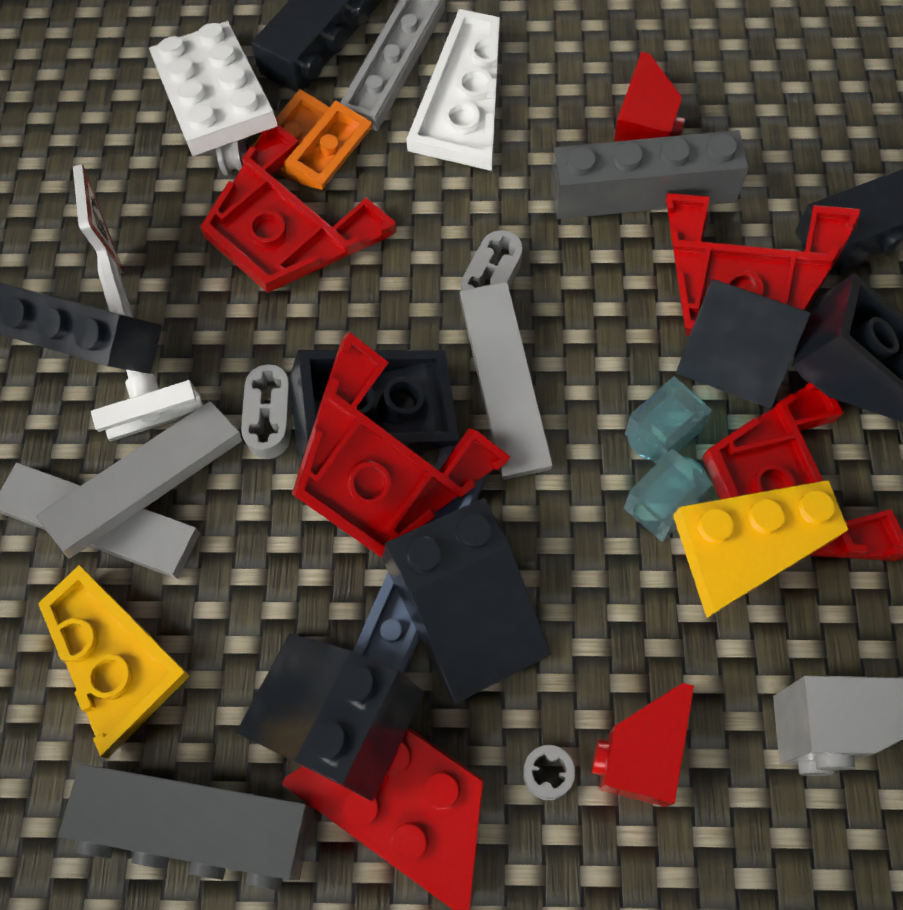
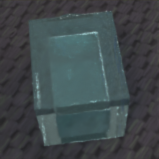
(666, 421)
(665, 488)

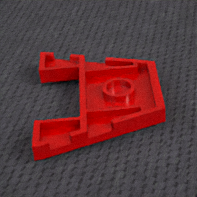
(273, 231)
(774, 273)
(773, 456)
(368, 477)

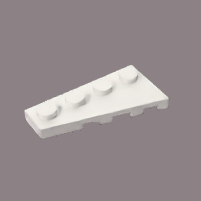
(460, 100)

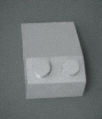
(835, 720)

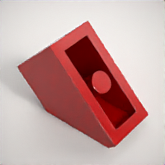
(649, 104)
(646, 750)

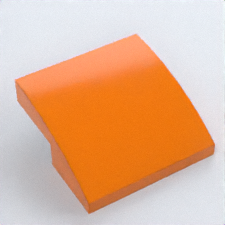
(324, 138)

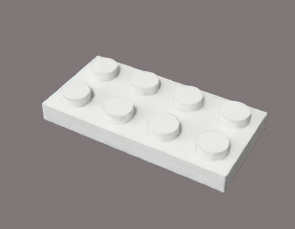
(212, 87)

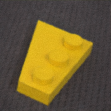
(753, 537)
(111, 659)

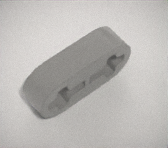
(483, 266)
(256, 411)

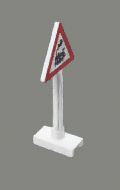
(147, 403)

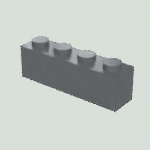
(642, 172)
(187, 823)

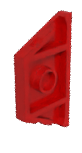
(419, 819)

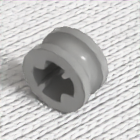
(231, 156)
(551, 754)

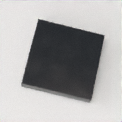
(742, 342)

